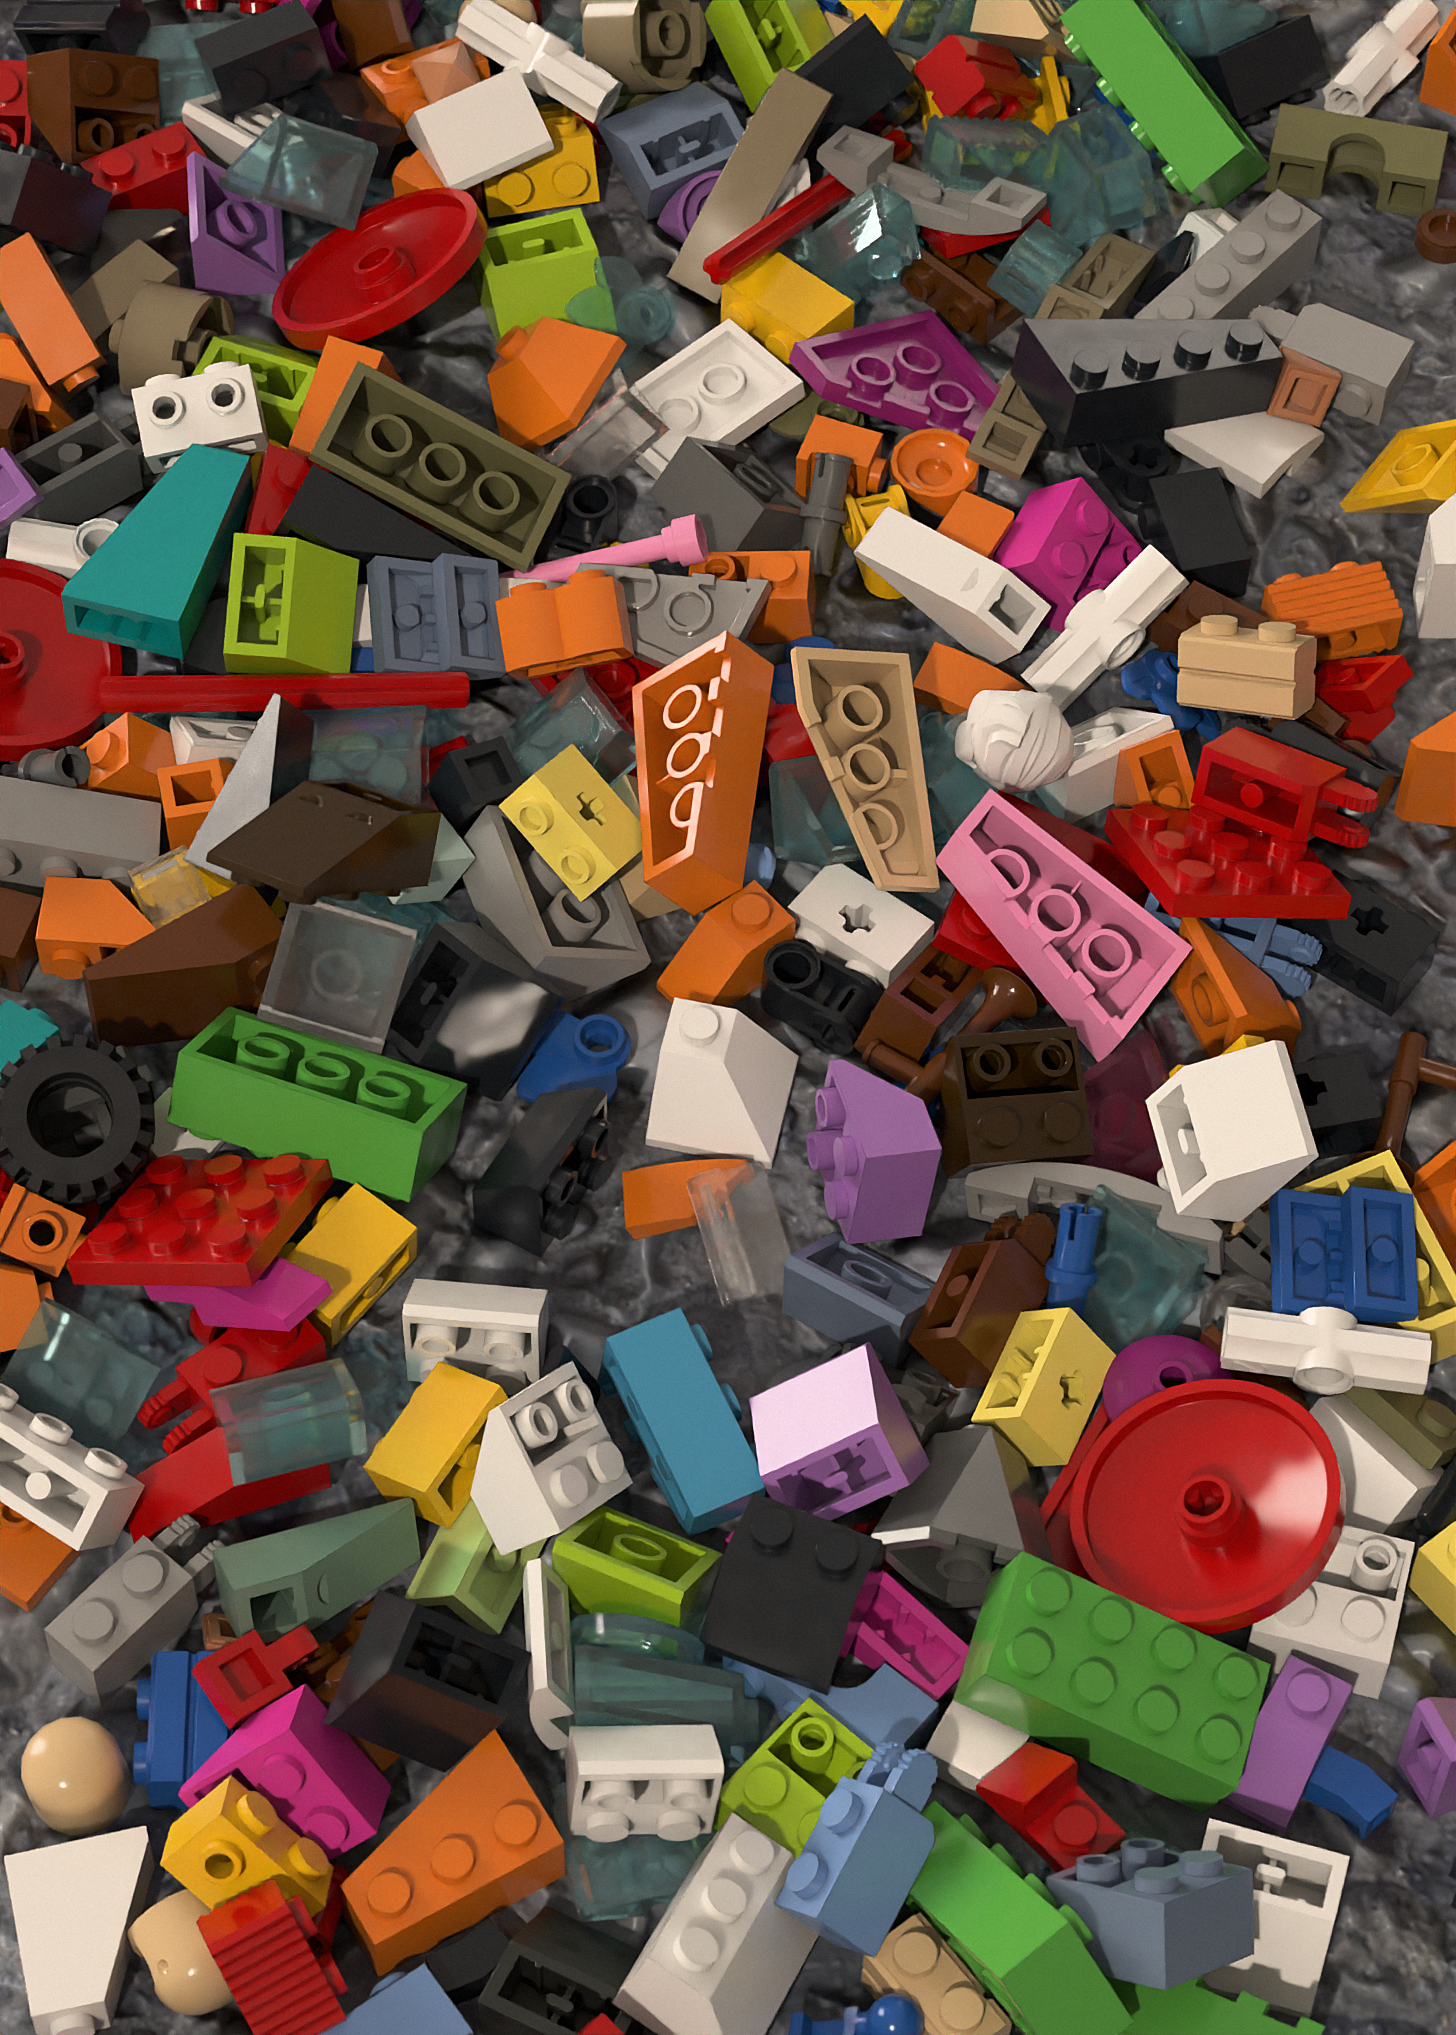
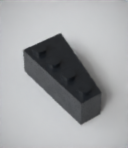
(1142, 374)

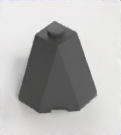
(963, 1517)

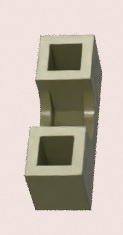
(1320, 143)

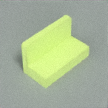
(469, 1573)

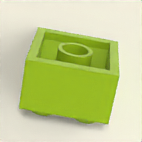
(634, 1569)

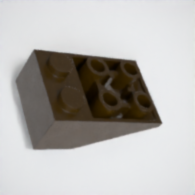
(333, 843)

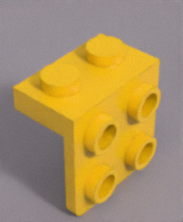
(552, 179)

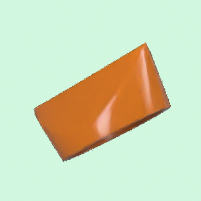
(934, 468)

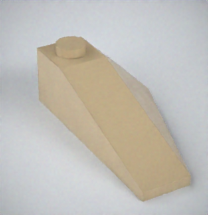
(869, 745)

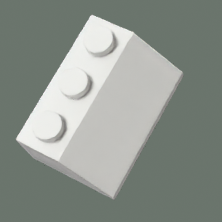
(722, 1944)

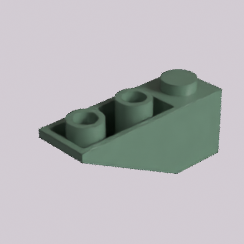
(314, 1569)

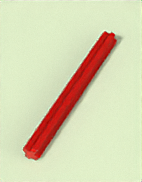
(787, 221)
(303, 691)

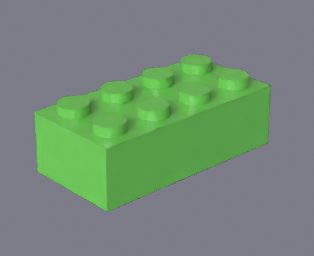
(1167, 96)
(317, 1100)
(1112, 1682)

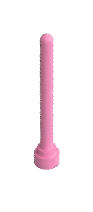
(680, 542)

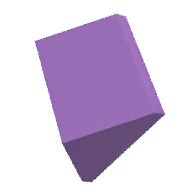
(232, 237)

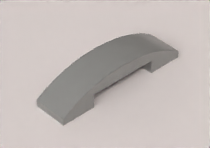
(866, 159)
(1047, 1185)

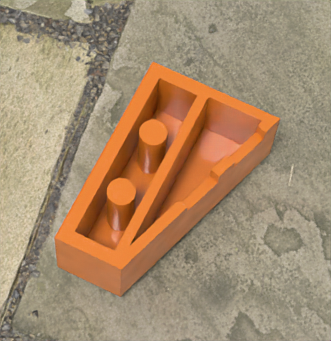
(453, 1860)

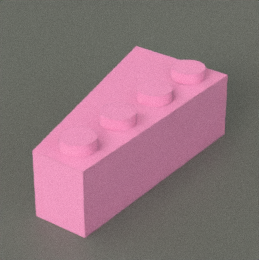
(1061, 922)

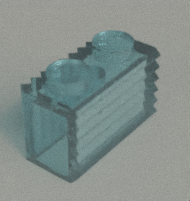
(973, 152)
(862, 243)

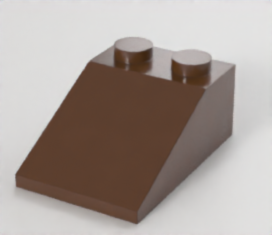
(185, 972)

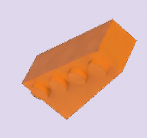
(699, 769)

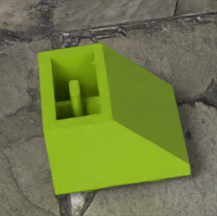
(764, 38)
(534, 269)
(280, 374)
(289, 607)
(792, 1776)

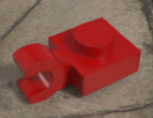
(252, 1675)

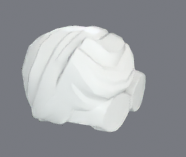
(1015, 740)

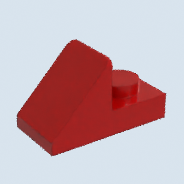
(1362, 691)
(1047, 1808)

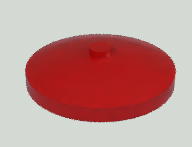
(381, 271)
(46, 673)
(1209, 1504)

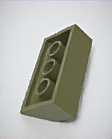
(440, 467)

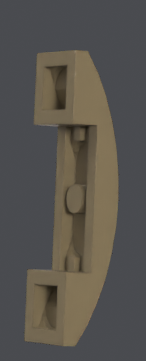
(1011, 424)

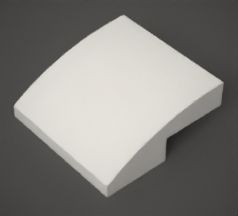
(1248, 448)
(551, 1657)

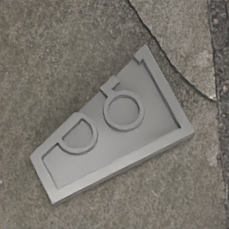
(682, 612)

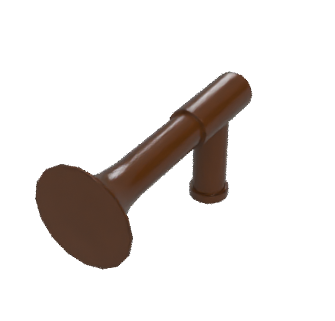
(1005, 998)
(1407, 1070)

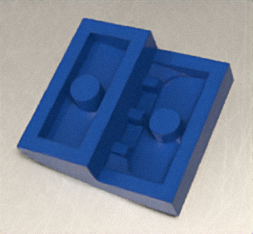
(1344, 1253)

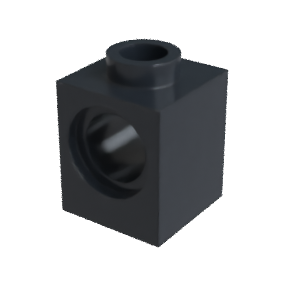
(472, 780)

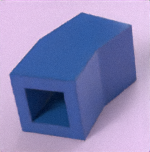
(1351, 1792)

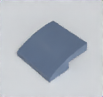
(435, 615)

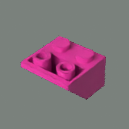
(1066, 547)
(305, 1771)

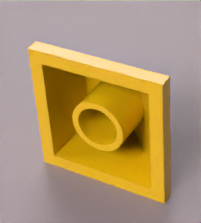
(1410, 474)

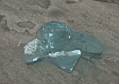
(616, 307)

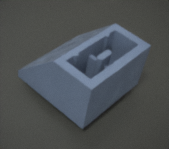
(671, 142)
(1160, 1911)

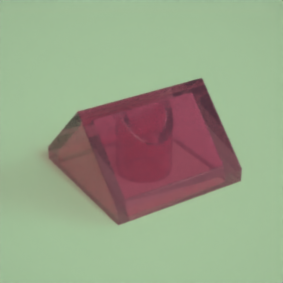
(1118, 1109)

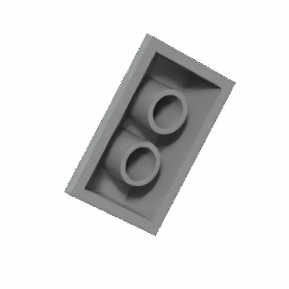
(540, 918)

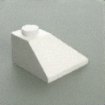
(720, 1085)

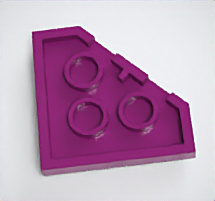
(900, 372)

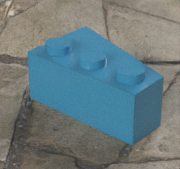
(682, 1419)

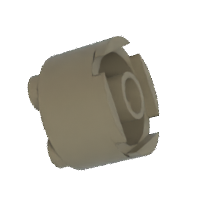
(644, 41)
(166, 332)

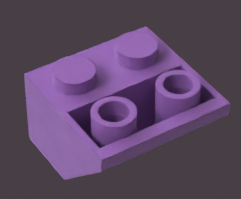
(873, 1155)
(835, 1437)

